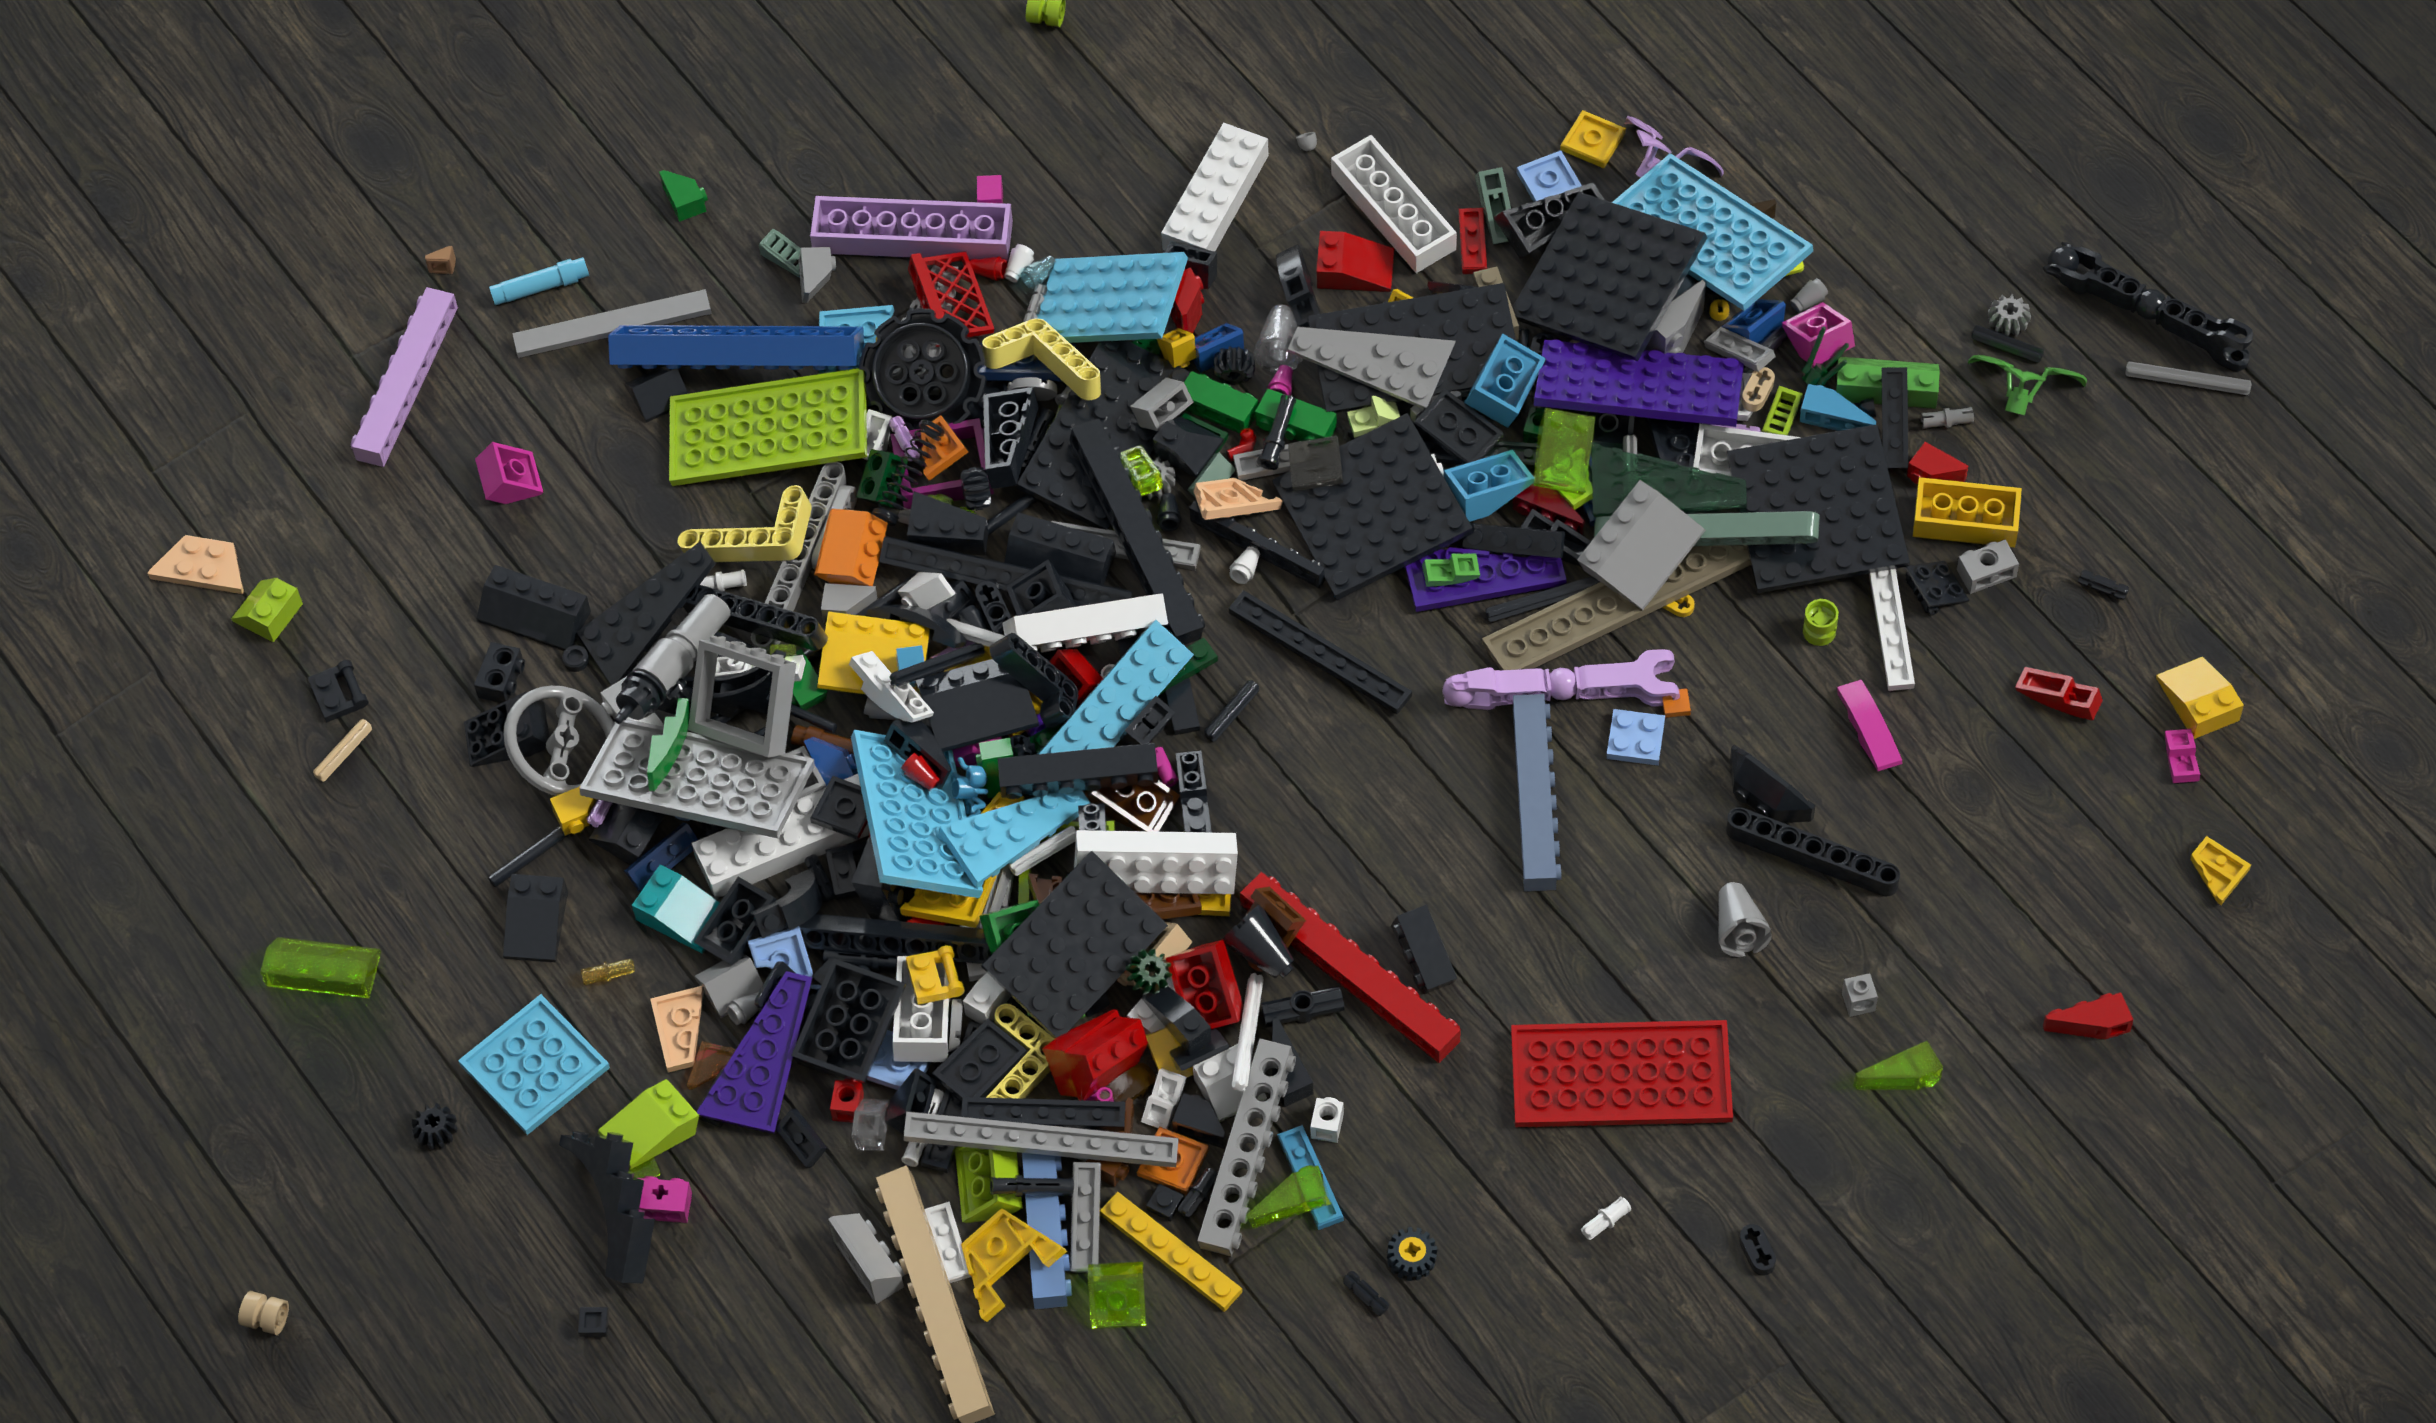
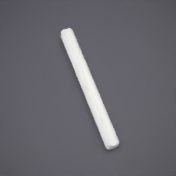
(1247, 1032)

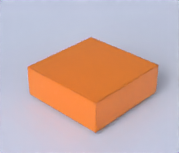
(1677, 707)

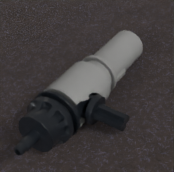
(669, 661)

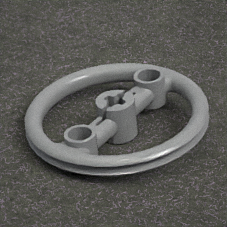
(567, 697)

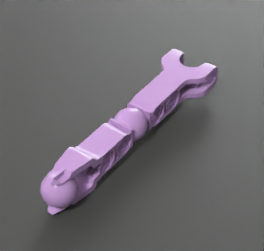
(1493, 688)

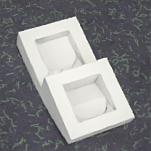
(1164, 1099)

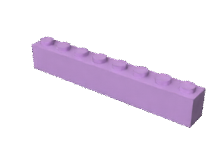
(404, 377)

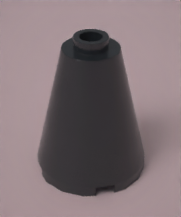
(1260, 943)

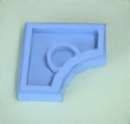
(782, 946)

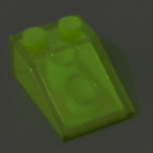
(1563, 451)

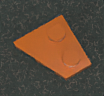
(947, 452)

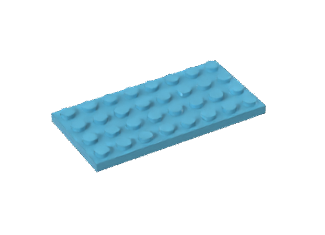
(1743, 247)
(907, 821)

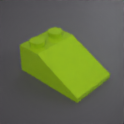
(654, 1122)

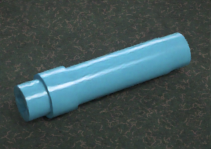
(563, 273)

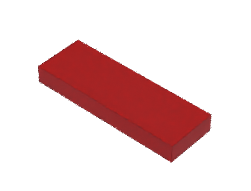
(1472, 240)

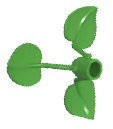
(2019, 397)

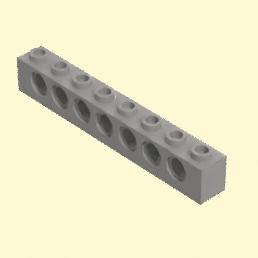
(1267, 1056)

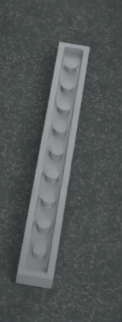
(1041, 1139)

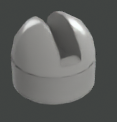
(1307, 141)

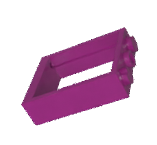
(952, 489)

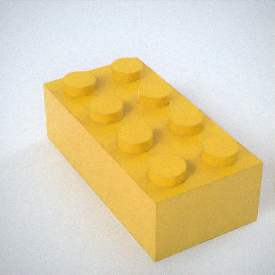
(1966, 512)

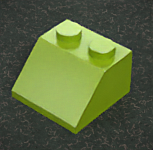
(269, 608)

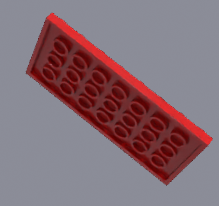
(1621, 1073)

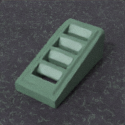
(773, 243)

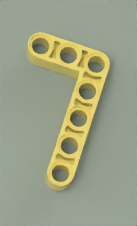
(1052, 349)
(758, 544)
(1033, 1058)

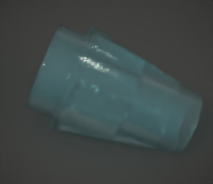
(1038, 271)

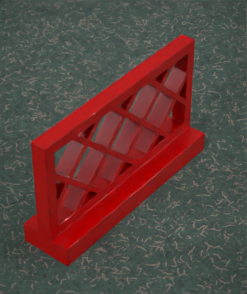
(929, 296)

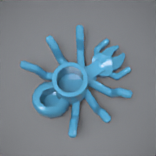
(969, 787)

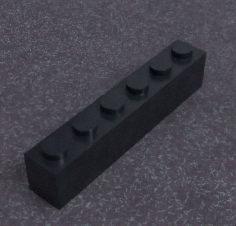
(1078, 771)

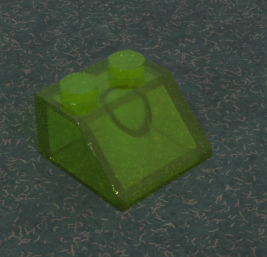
(1116, 1294)

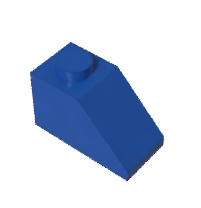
(831, 759)

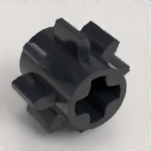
(1022, 746)

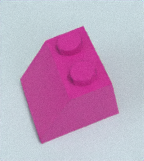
(1806, 326)
(508, 473)

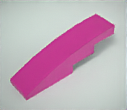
(1870, 725)

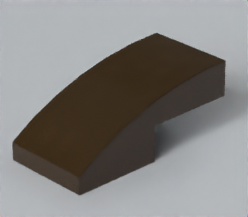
(1133, 1083)

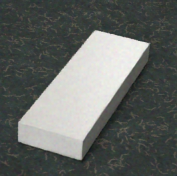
(948, 1241)

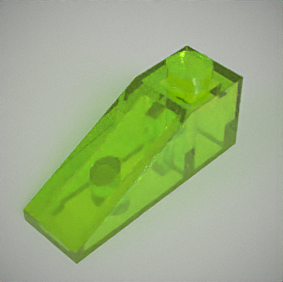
(1904, 1071)
(1295, 1195)

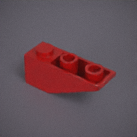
(2096, 1019)

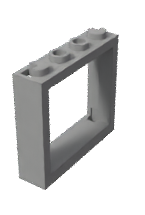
(779, 702)

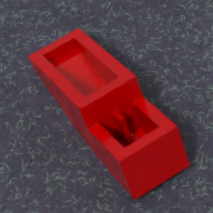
(2060, 692)

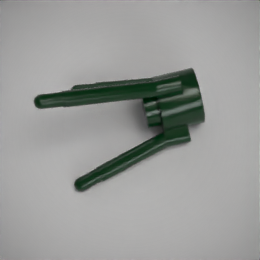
(1819, 374)

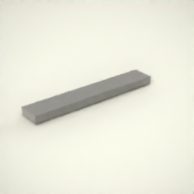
(1184, 554)

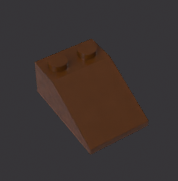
(1137, 806)

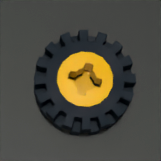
(1404, 1260)

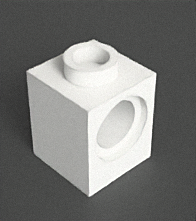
(1324, 1129)

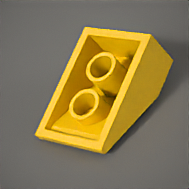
(2201, 696)

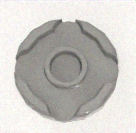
(1042, 390)
(955, 1024)

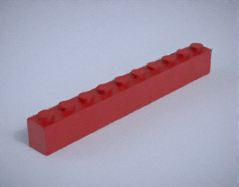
(1365, 977)

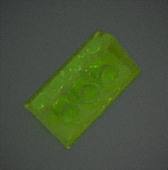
(320, 967)

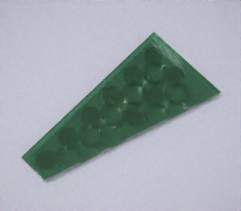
(1686, 487)

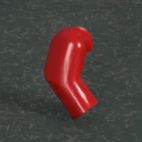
(1246, 444)

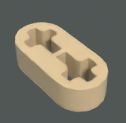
(1762, 391)

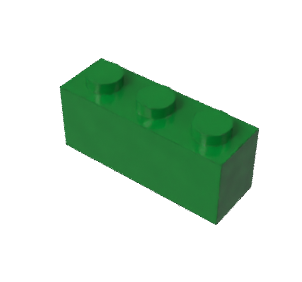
(1220, 402)
(1306, 421)

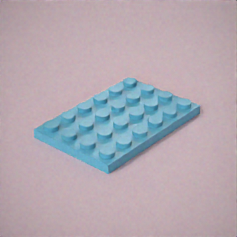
(1112, 296)

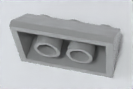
(867, 1255)

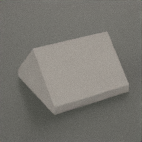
(729, 982)

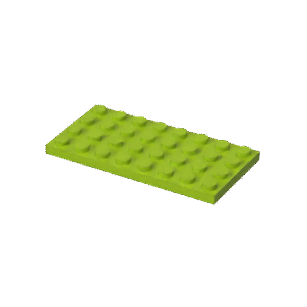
(768, 427)

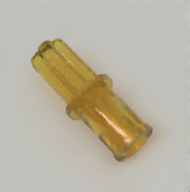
(607, 971)

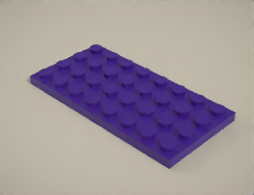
(1653, 387)

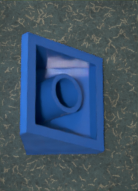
(1758, 320)
(1212, 341)

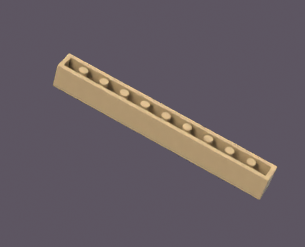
(935, 1296)

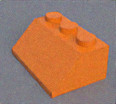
(851, 547)

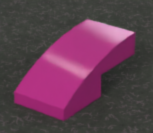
(2181, 756)

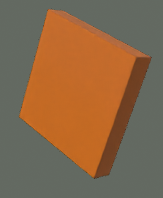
(1189, 1161)

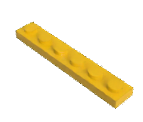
(1171, 1251)

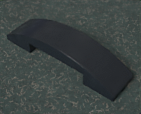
(944, 631)

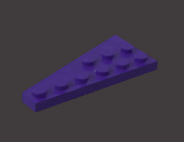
(1498, 577)
(757, 1073)

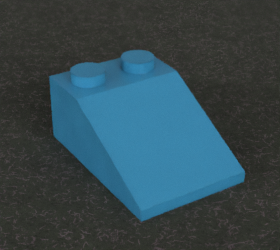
(1505, 381)
(1488, 483)

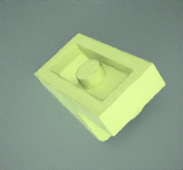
(1372, 417)

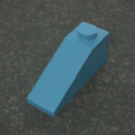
(1831, 410)

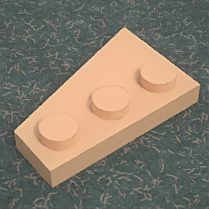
(678, 1026)

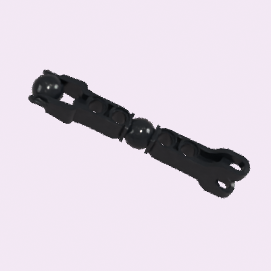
(2175, 316)

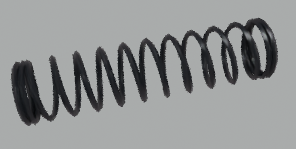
(931, 433)

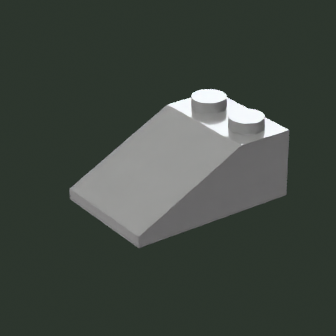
(1679, 321)

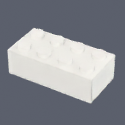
(920, 1029)

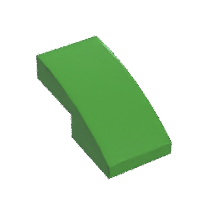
(1451, 571)

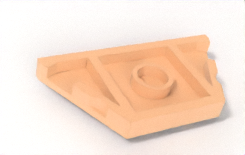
(1231, 498)
(200, 564)

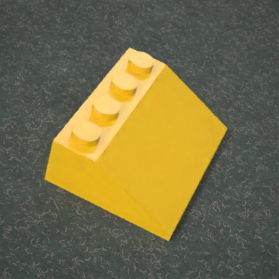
(857, 635)

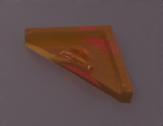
(708, 1063)

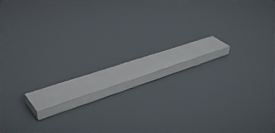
(602, 324)

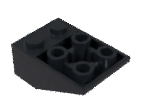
(486, 732)

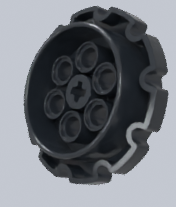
(923, 331)

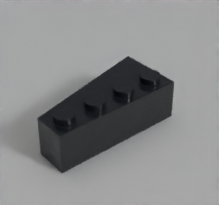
(1537, 222)
(1007, 432)

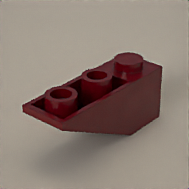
(1549, 504)

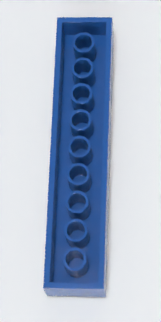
(736, 346)

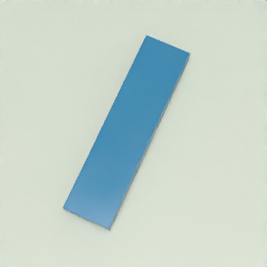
(1300, 1154)

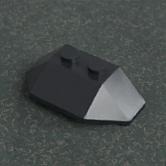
(1767, 791)

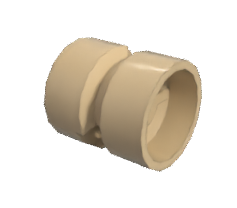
(267, 1314)

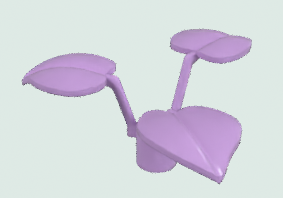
(1650, 141)

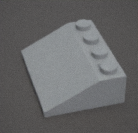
(1640, 545)

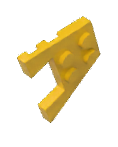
(996, 1249)

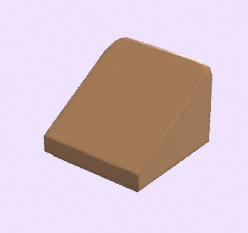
(441, 261)

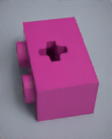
(675, 1199)

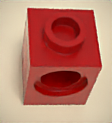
(842, 1110)

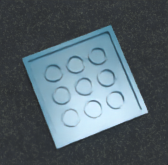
(534, 1064)

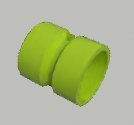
(1046, 10)
(1820, 622)

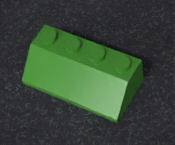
(1862, 380)

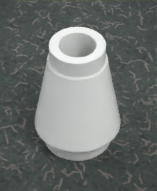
(1019, 258)
(1244, 566)

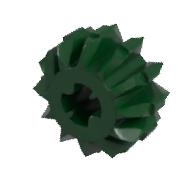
(1156, 967)

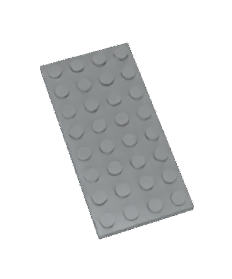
(705, 784)

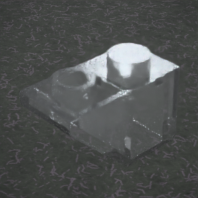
(869, 1124)

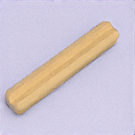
(342, 750)

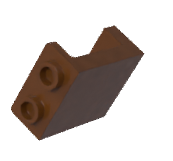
(1282, 915)

